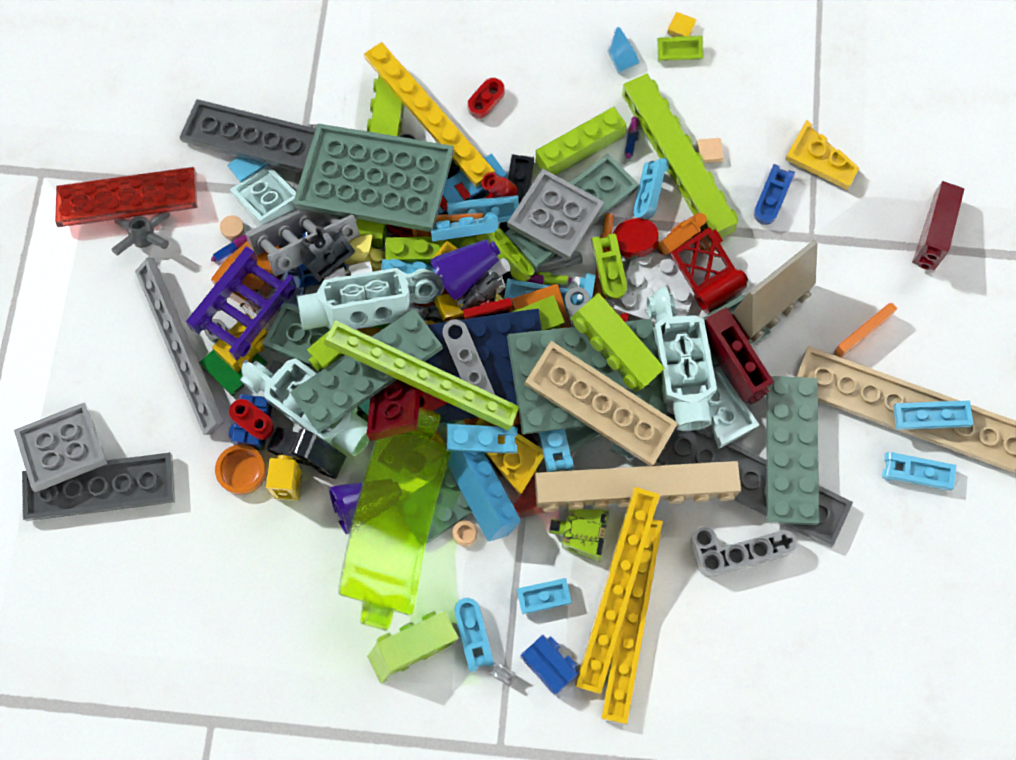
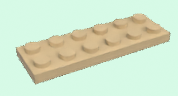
(600, 403)

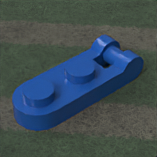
(772, 195)

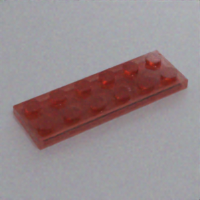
(126, 197)

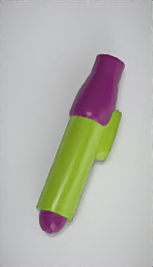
(548, 278)

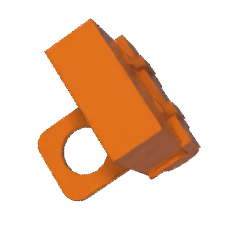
(682, 233)

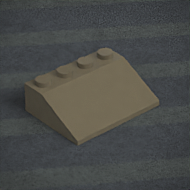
(778, 294)

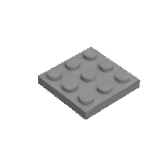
(555, 214)
(59, 447)

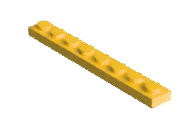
(427, 112)
(617, 590)
(628, 644)

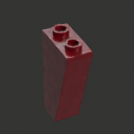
(939, 226)
(737, 357)

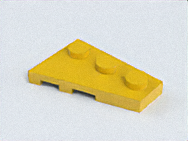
(819, 157)
(516, 467)

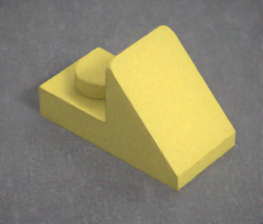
(365, 252)

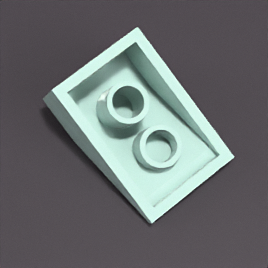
(264, 196)

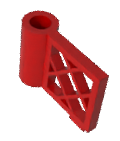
(719, 287)

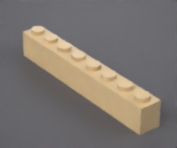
(616, 485)

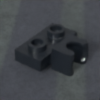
(326, 253)

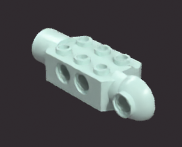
(368, 298)
(686, 359)
(347, 432)

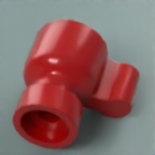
(498, 186)

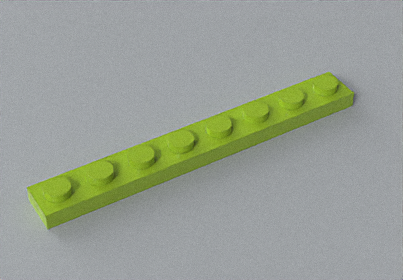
(421, 375)

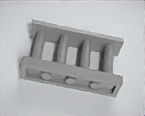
(288, 228)

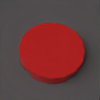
(636, 237)

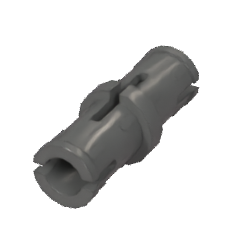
(480, 291)

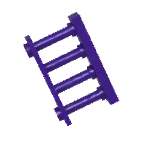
(231, 282)

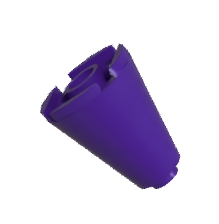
(465, 266)
(344, 502)

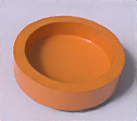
(240, 469)

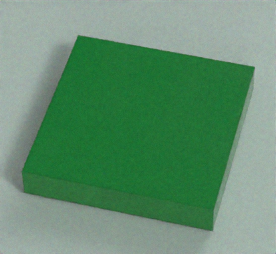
(224, 373)

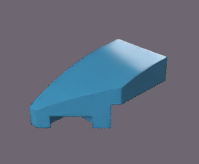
(621, 51)

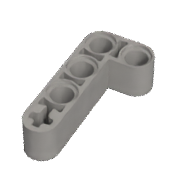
(744, 548)

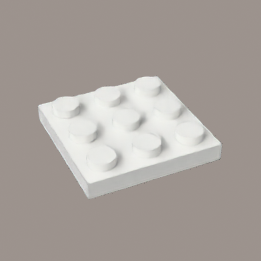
(649, 274)

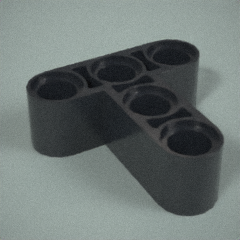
(307, 450)

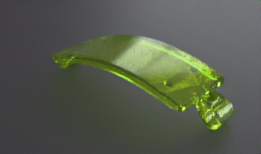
(393, 522)

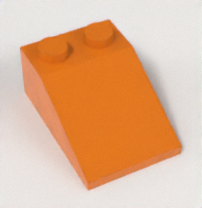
(250, 280)

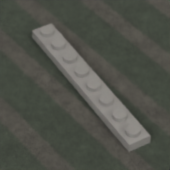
(179, 347)

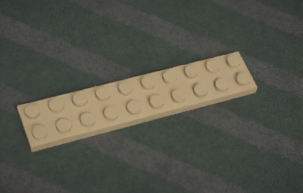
(874, 393)

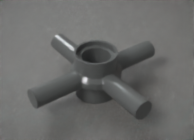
(141, 233)

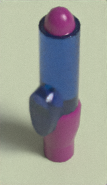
(633, 136)
(228, 249)

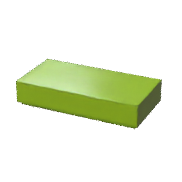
(679, 48)

